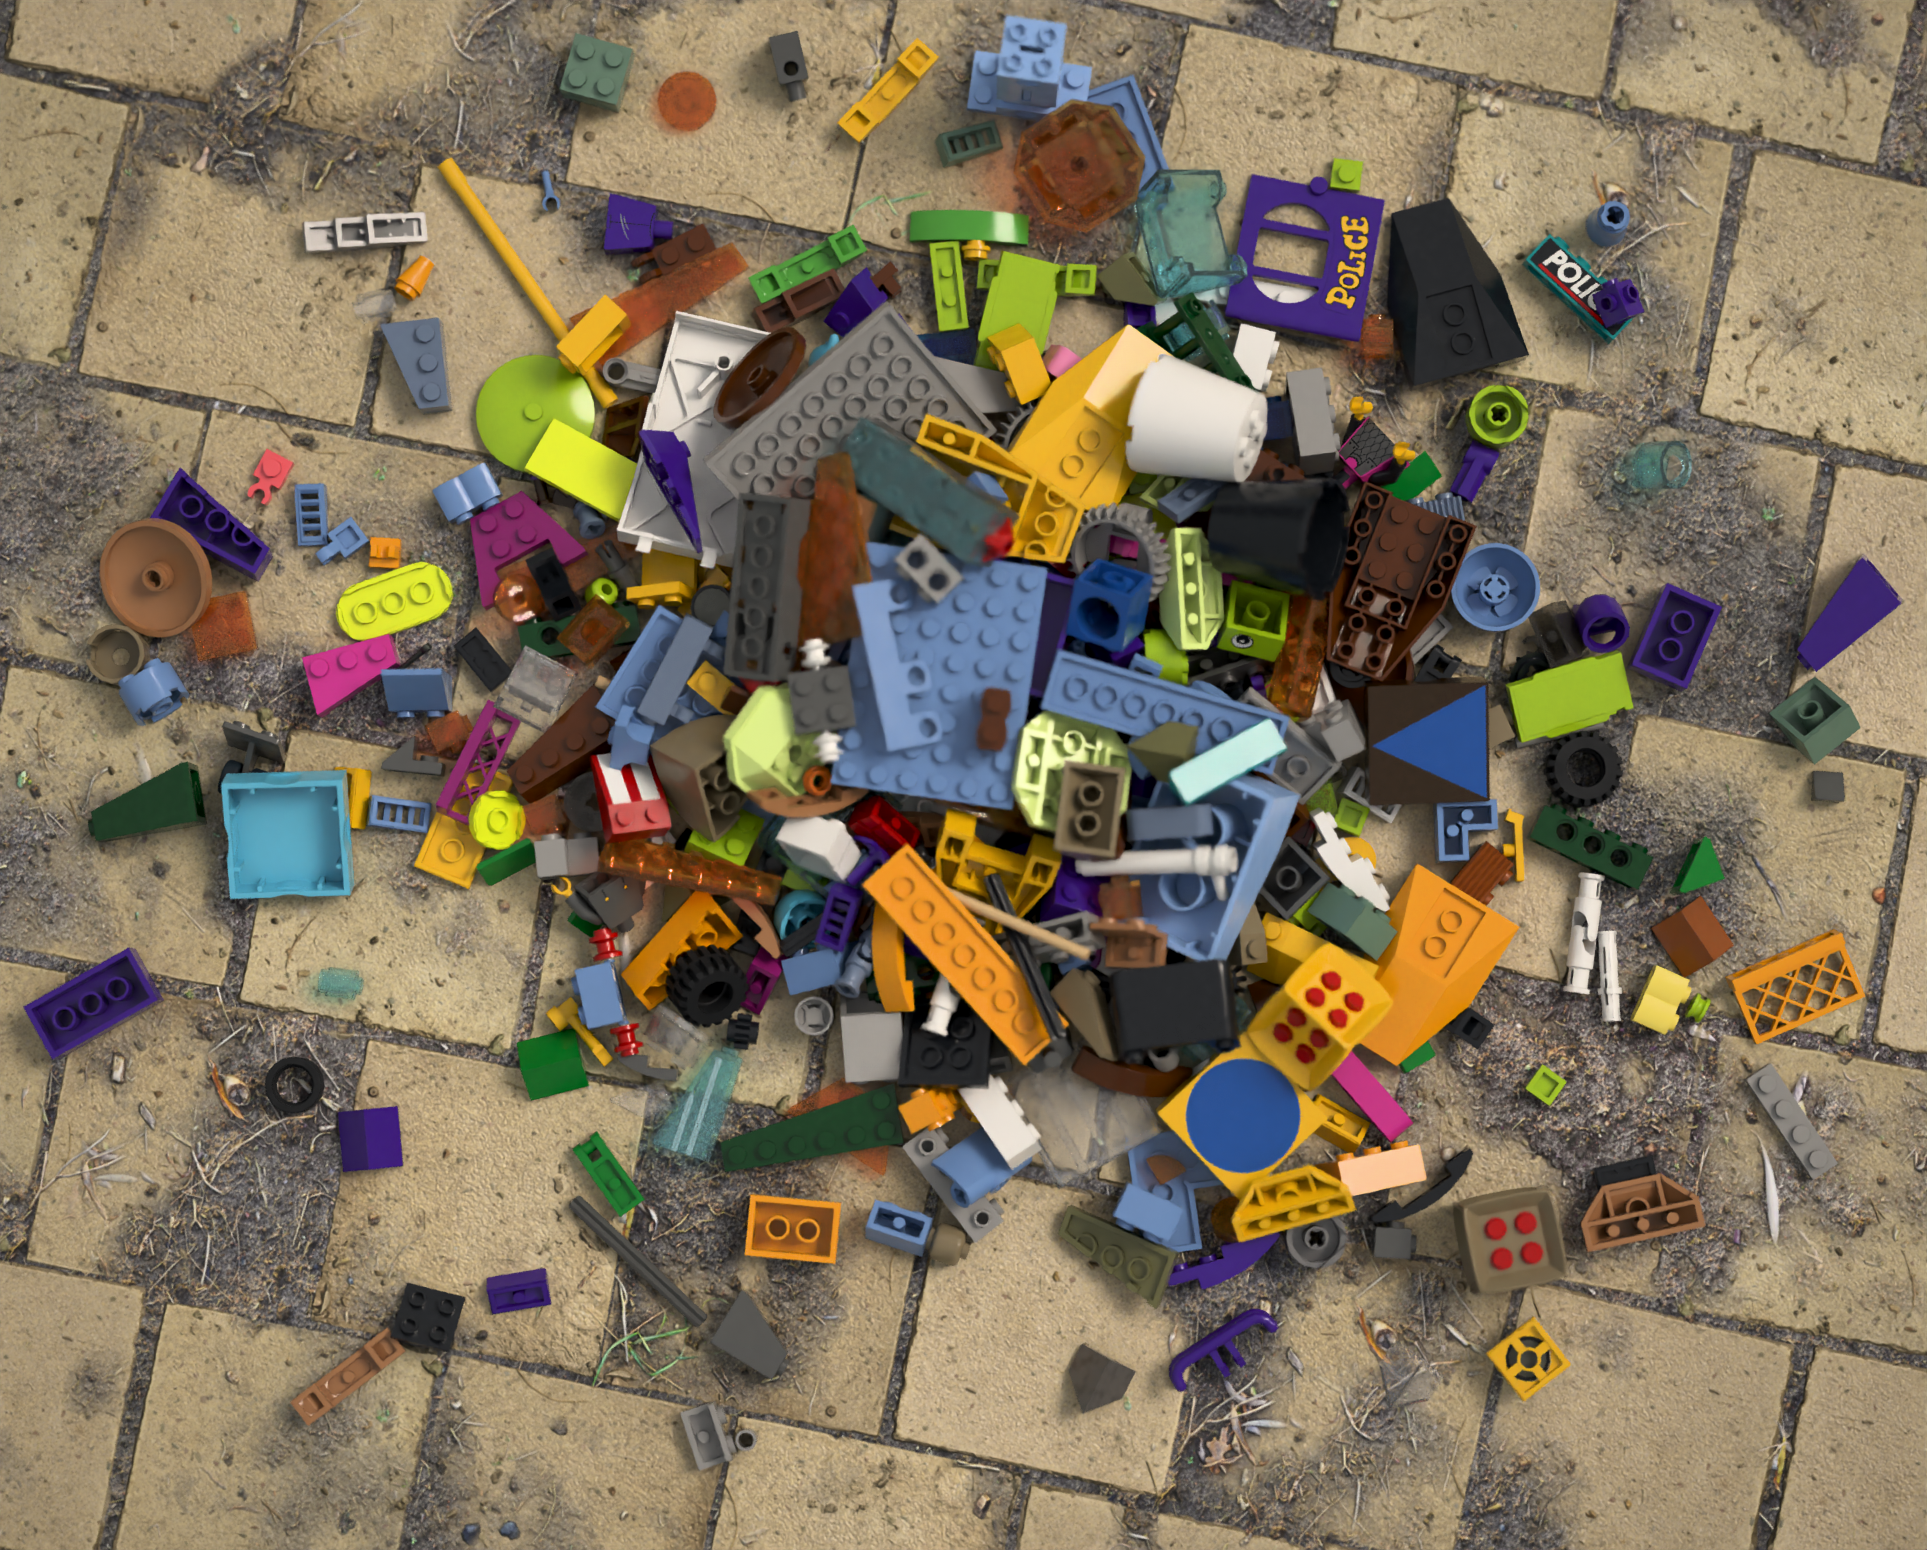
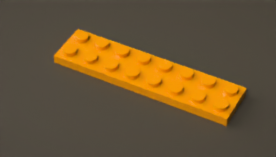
(960, 950)

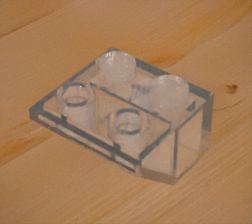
(535, 689)

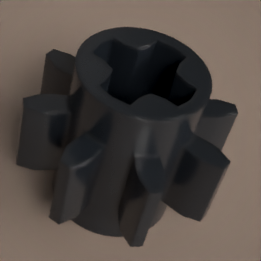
(742, 1031)

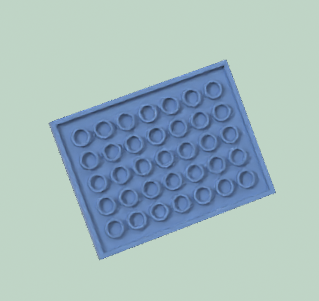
(971, 642)

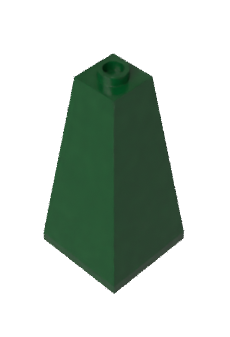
(156, 806)

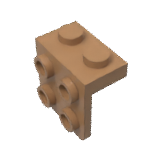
(1132, 943)

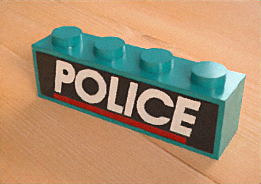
(1571, 282)

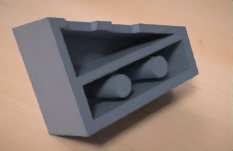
(423, 361)

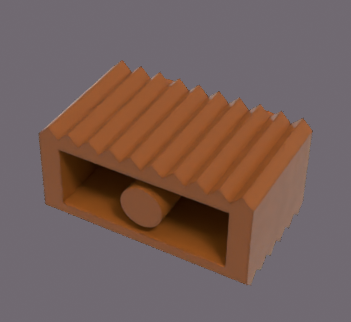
(1483, 872)

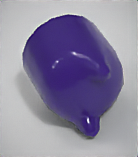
(1598, 616)

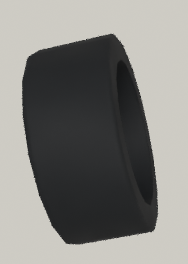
(272, 1090)

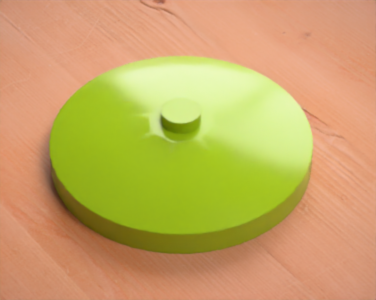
(523, 400)

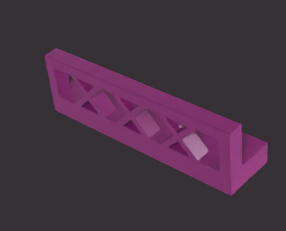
(468, 756)

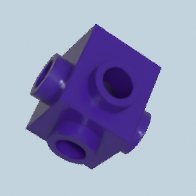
(1617, 302)

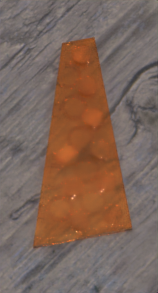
(835, 555)

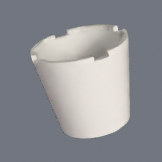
(1194, 424)

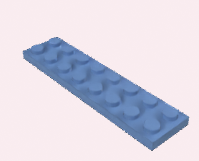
(1142, 703)

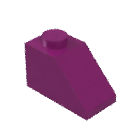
(762, 979)

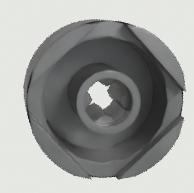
(1315, 1255)

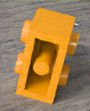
(930, 1108)

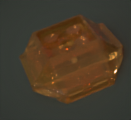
(1083, 196)

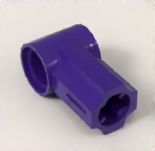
(1476, 465)

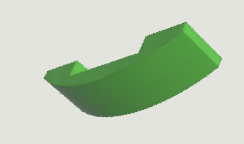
(967, 225)
(830, 254)

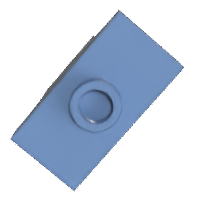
(630, 739)

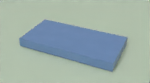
(1131, 108)

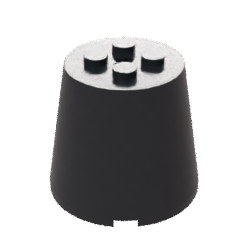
(1281, 534)

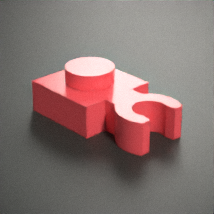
(272, 472)

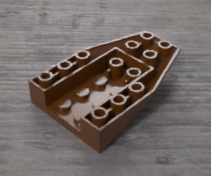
(1392, 580)

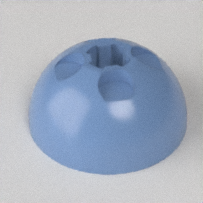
(1496, 570)

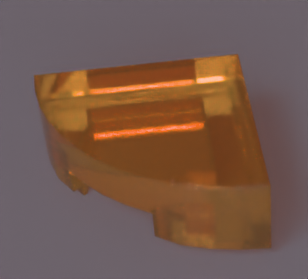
(1165, 1167)

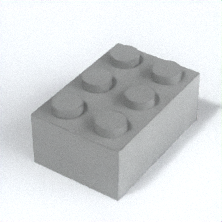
(1312, 420)

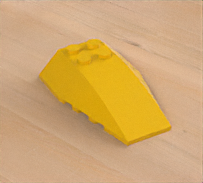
(1046, 512)

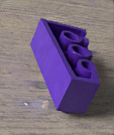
(213, 527)

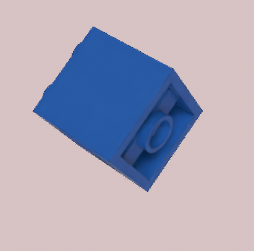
(1124, 589)

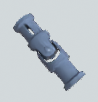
(858, 965)

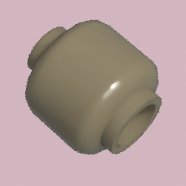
(947, 1244)

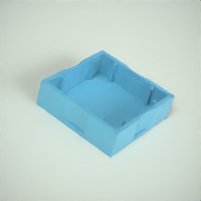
(288, 834)

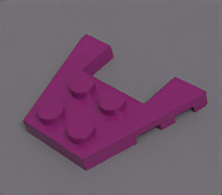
(512, 532)

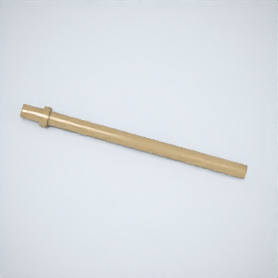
(1022, 926)

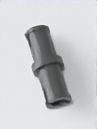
(617, 567)

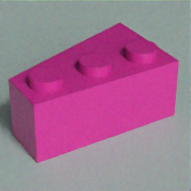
(347, 670)

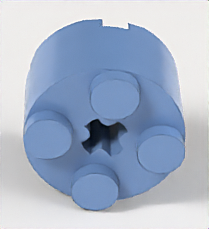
(152, 692)

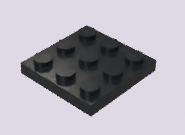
(949, 1061)

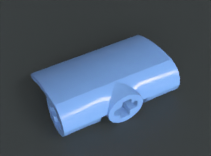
(975, 1168)

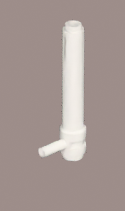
(1202, 860)

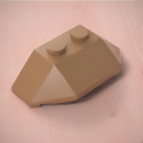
(1639, 1211)

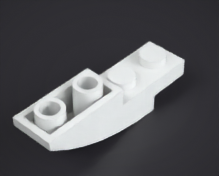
(1350, 871)

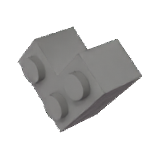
(1336, 729)
(566, 858)

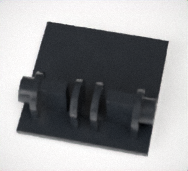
(428, 1317)

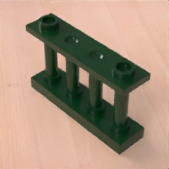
(1206, 336)

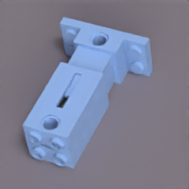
(1028, 73)

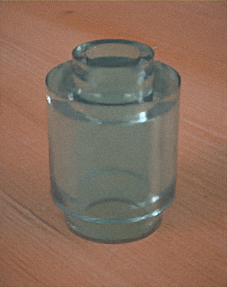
(340, 983)

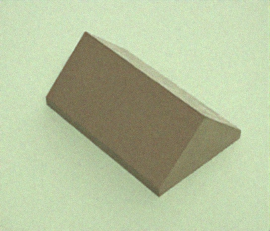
(1089, 810)

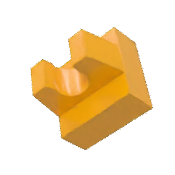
(385, 553)

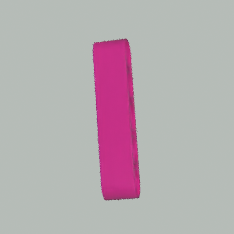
(1371, 1098)

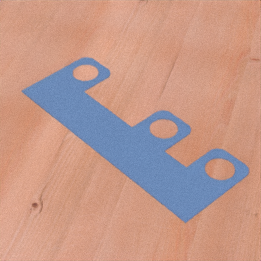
(888, 674)

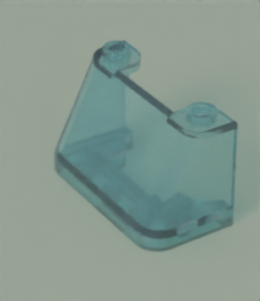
(1185, 233)

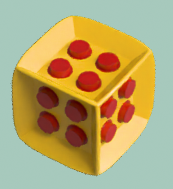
(1319, 1016)

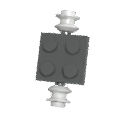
(821, 700)

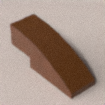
(799, 302)

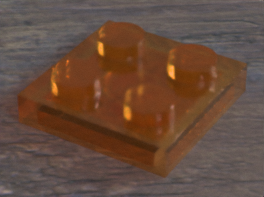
(225, 628)

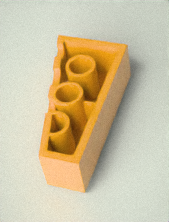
(695, 924)

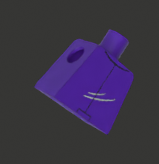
(633, 226)

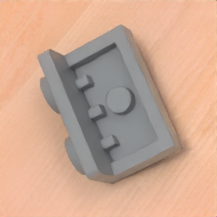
(708, 1435)

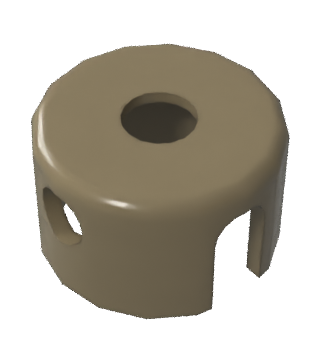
(103, 645)

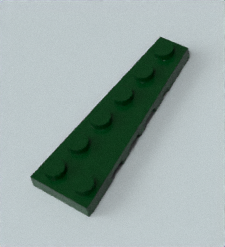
(841, 1127)

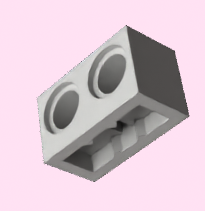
(934, 564)

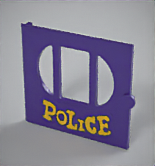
(1352, 242)

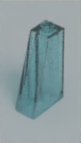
(701, 1111)

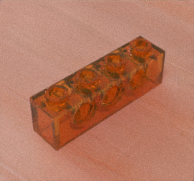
(1300, 658)

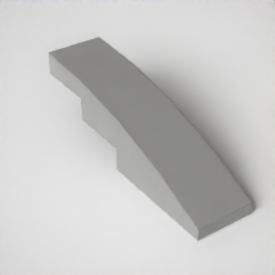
(364, 232)

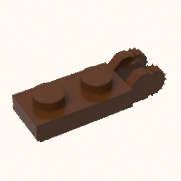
(675, 253)

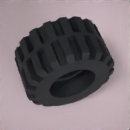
(1608, 763)
(706, 986)

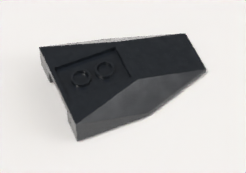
(1446, 298)

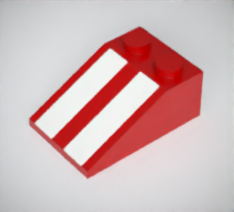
(630, 800)

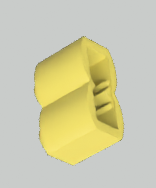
(1660, 1000)

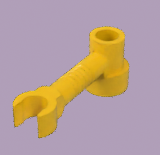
(567, 1014)

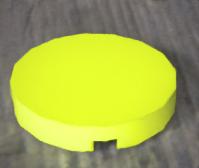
(496, 819)

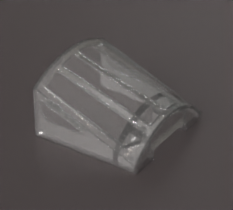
(1079, 1120)

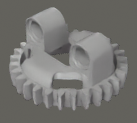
(1125, 522)

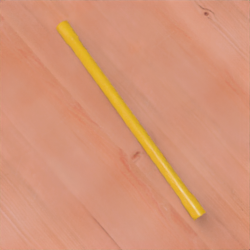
(458, 182)

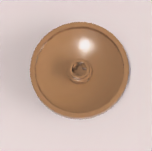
(155, 577)

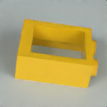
(592, 336)

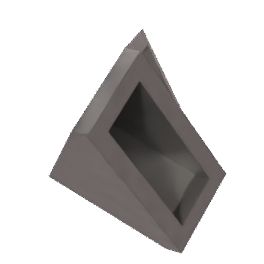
(1098, 1379)

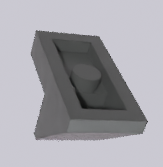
(405, 761)

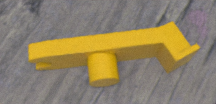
(1516, 849)

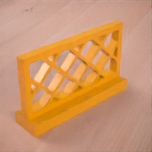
(1788, 961)

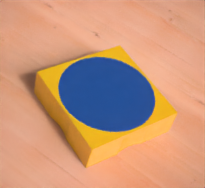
(1241, 1115)

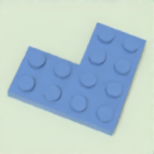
(1177, 1190)

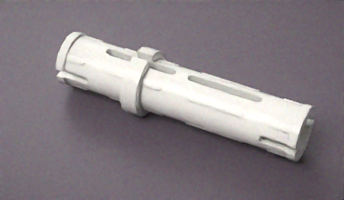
(1609, 976)

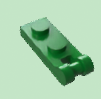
(609, 1175)

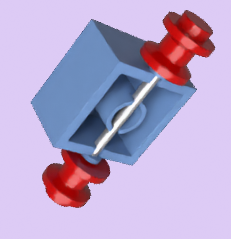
(602, 994)

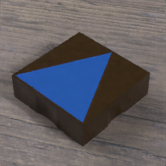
(1427, 741)

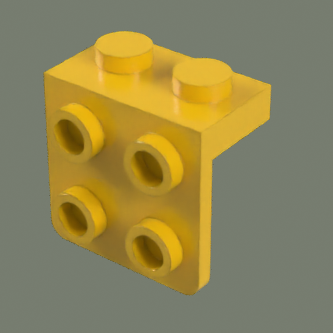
(666, 580)

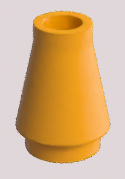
(413, 280)

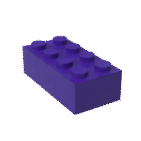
(93, 1003)

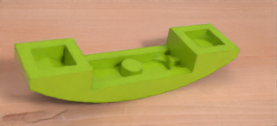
(1070, 281)

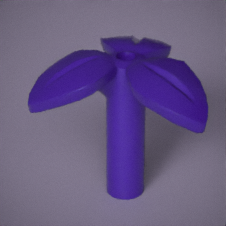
(876, 856)

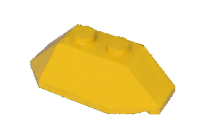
(1289, 1202)

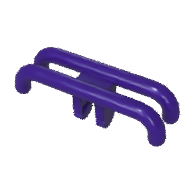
(1214, 1340)

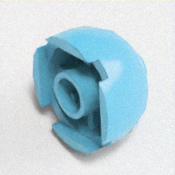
(796, 910)

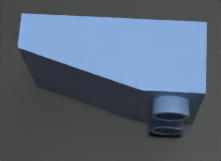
(1245, 816)

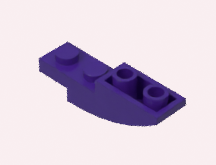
(1234, 1260)

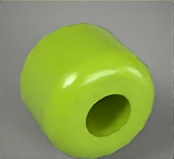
(603, 588)

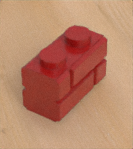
(883, 824)

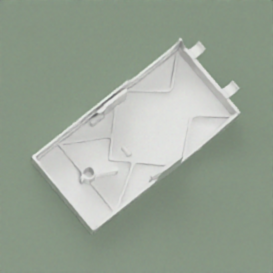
(692, 374)

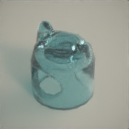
(1652, 461)

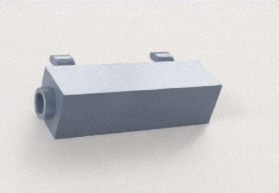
(674, 671)

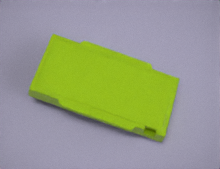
(1018, 294)
(1569, 696)

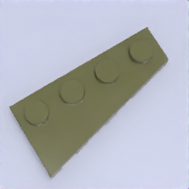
(1127, 1255)

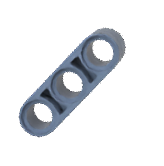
(1169, 821)

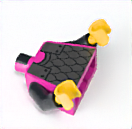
(1369, 452)

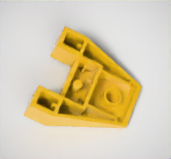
(965, 863)

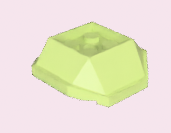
(764, 745)
(1041, 755)

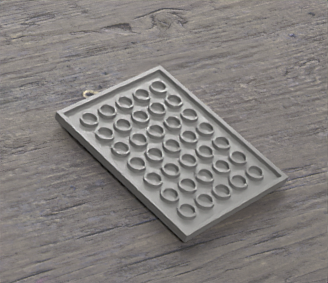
(870, 373)

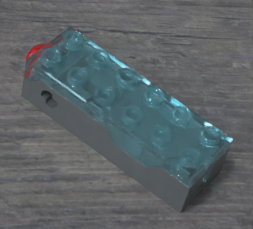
(929, 494)

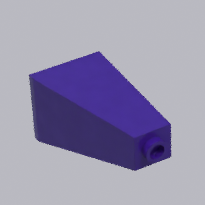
(1853, 610)

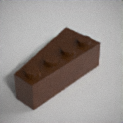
(564, 748)

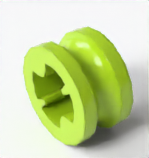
(1697, 1008)

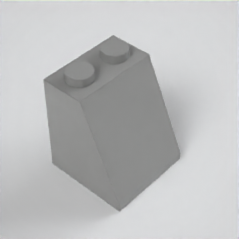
(870, 1040)

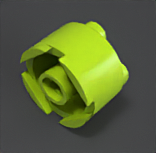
(1494, 400)
(1162, 650)

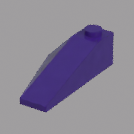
(670, 469)

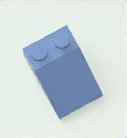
(418, 692)

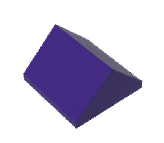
(370, 1139)

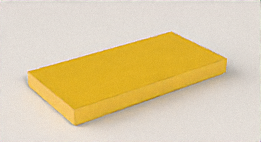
(449, 845)

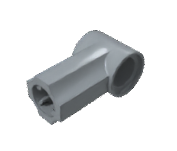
(636, 376)

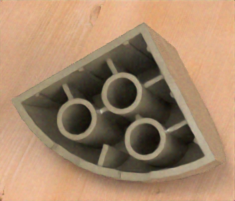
(695, 775)

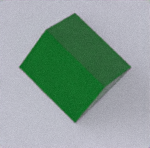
(1699, 868)
(552, 1064)

